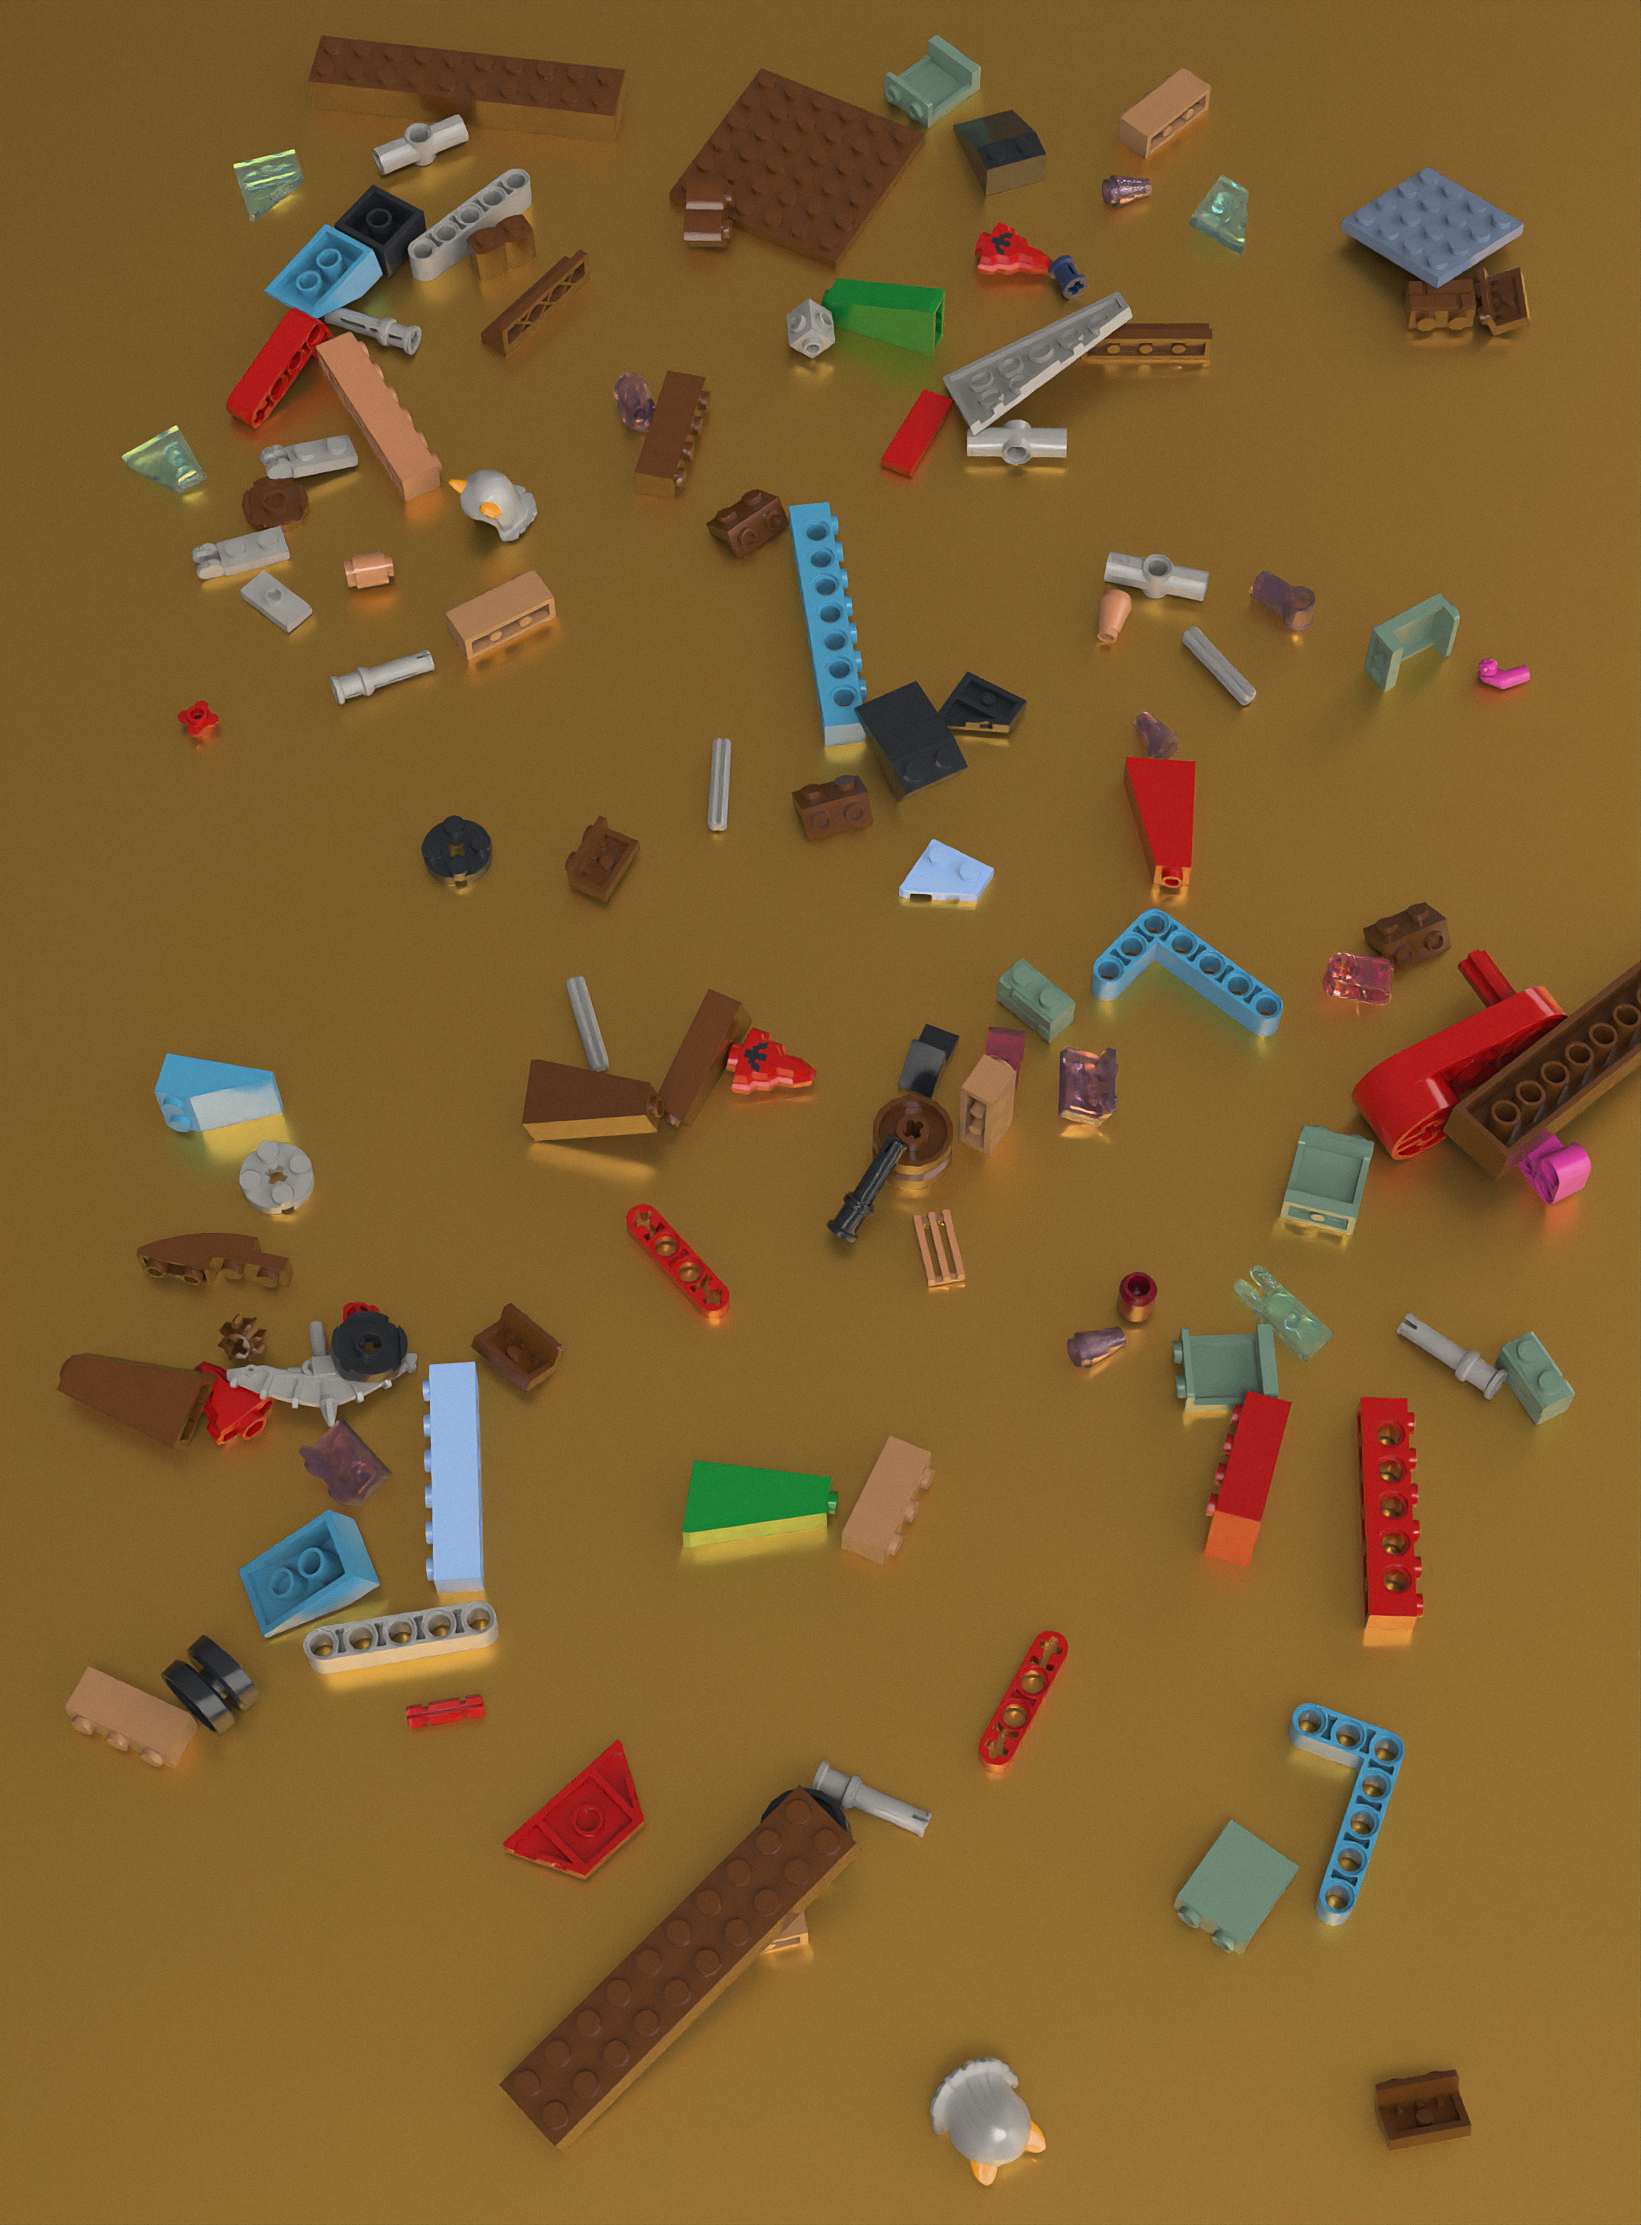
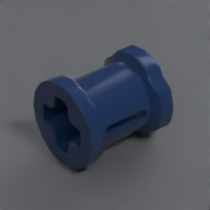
(1068, 276)

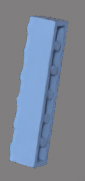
(455, 1478)

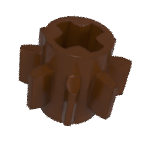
(242, 1338)

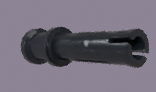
(860, 1202)

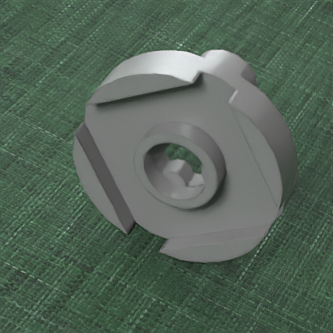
(274, 1158)

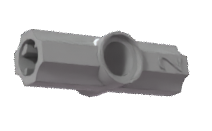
(420, 144)
(1017, 442)
(1156, 576)

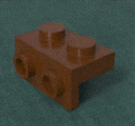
(1503, 300)
(749, 522)
(833, 806)
(600, 860)
(1409, 936)
(519, 1348)
(1421, 2109)

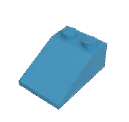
(326, 274)
(213, 1094)
(309, 1574)

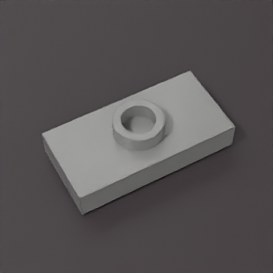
(276, 601)

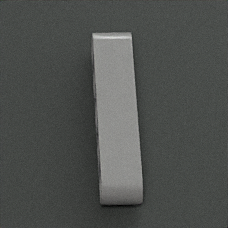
(446, 240)
(383, 1629)

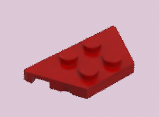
(584, 1820)

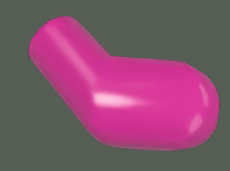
(1499, 678)

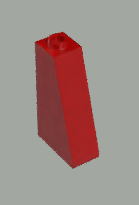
(1163, 812)

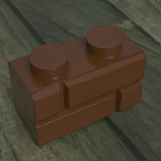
(1445, 307)

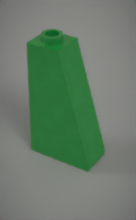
(889, 312)
(753, 1502)

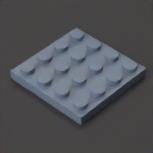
(1432, 227)

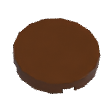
(275, 504)

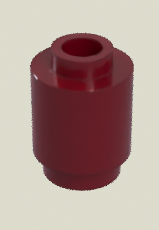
(1137, 1297)

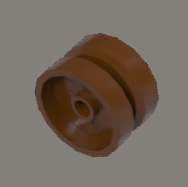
(927, 1132)

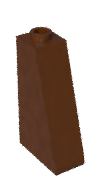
(702, 1057)
(587, 1103)
(142, 1395)

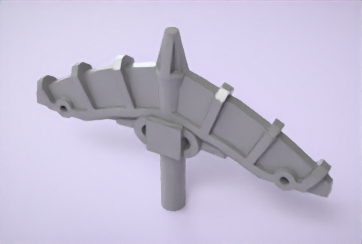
(312, 1384)

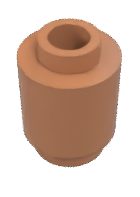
(368, 570)

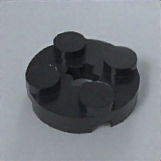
(451, 834)
(363, 1365)

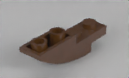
(202, 1255)

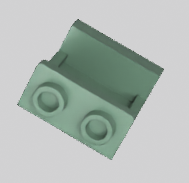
(934, 83)
(1407, 634)
(1327, 1179)
(1224, 1367)
(1234, 1888)

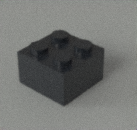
(383, 225)

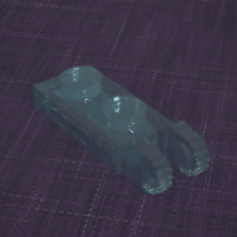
(1288, 1316)

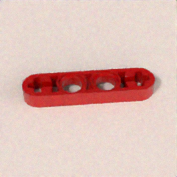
(680, 1259)
(1019, 1698)

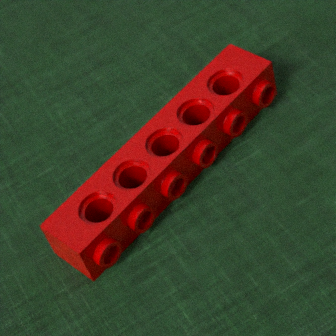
(1383, 1606)

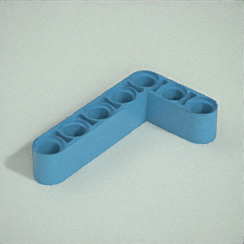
(1186, 967)
(1360, 1806)

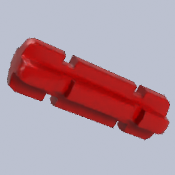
(445, 1711)

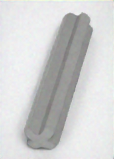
(1219, 665)
(719, 784)
(587, 1024)

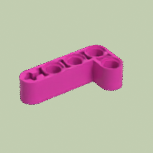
(1556, 1169)

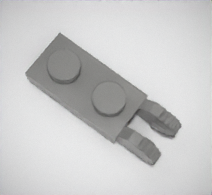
(309, 457)
(241, 553)

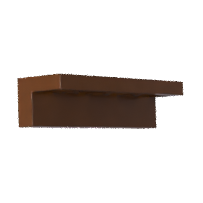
(537, 304)
(1154, 342)

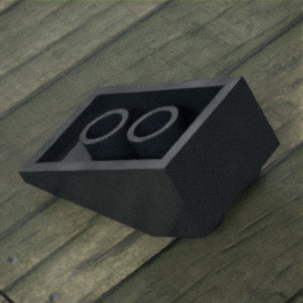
(1002, 151)
(910, 741)

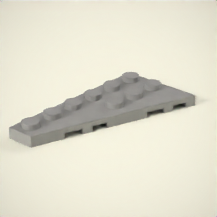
(1007, 376)

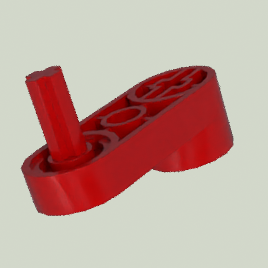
(1417, 1088)

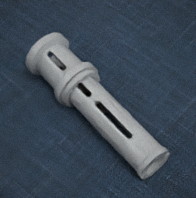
(386, 331)
(366, 680)
(1466, 1364)
(852, 1793)

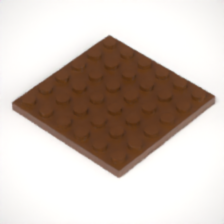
(803, 166)

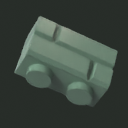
(1035, 1000)
(1535, 1378)

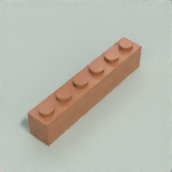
(378, 416)

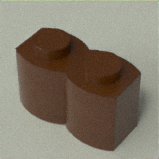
(707, 212)
(501, 247)

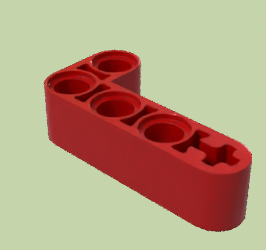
(277, 366)

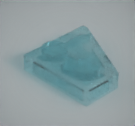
(267, 181)
(1224, 214)
(167, 461)

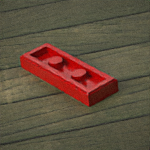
(917, 433)

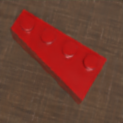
(1245, 1477)

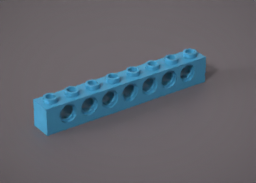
(827, 621)

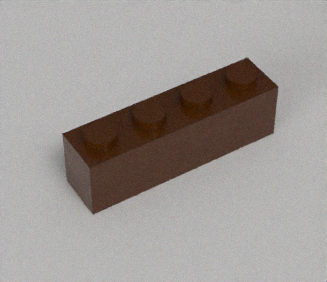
(671, 435)

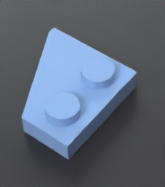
(947, 875)

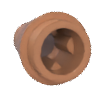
(1113, 612)

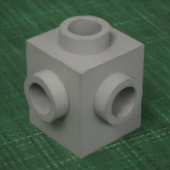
(810, 328)

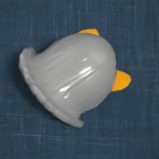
(494, 499)
(985, 2116)

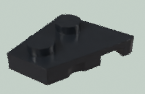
(981, 706)

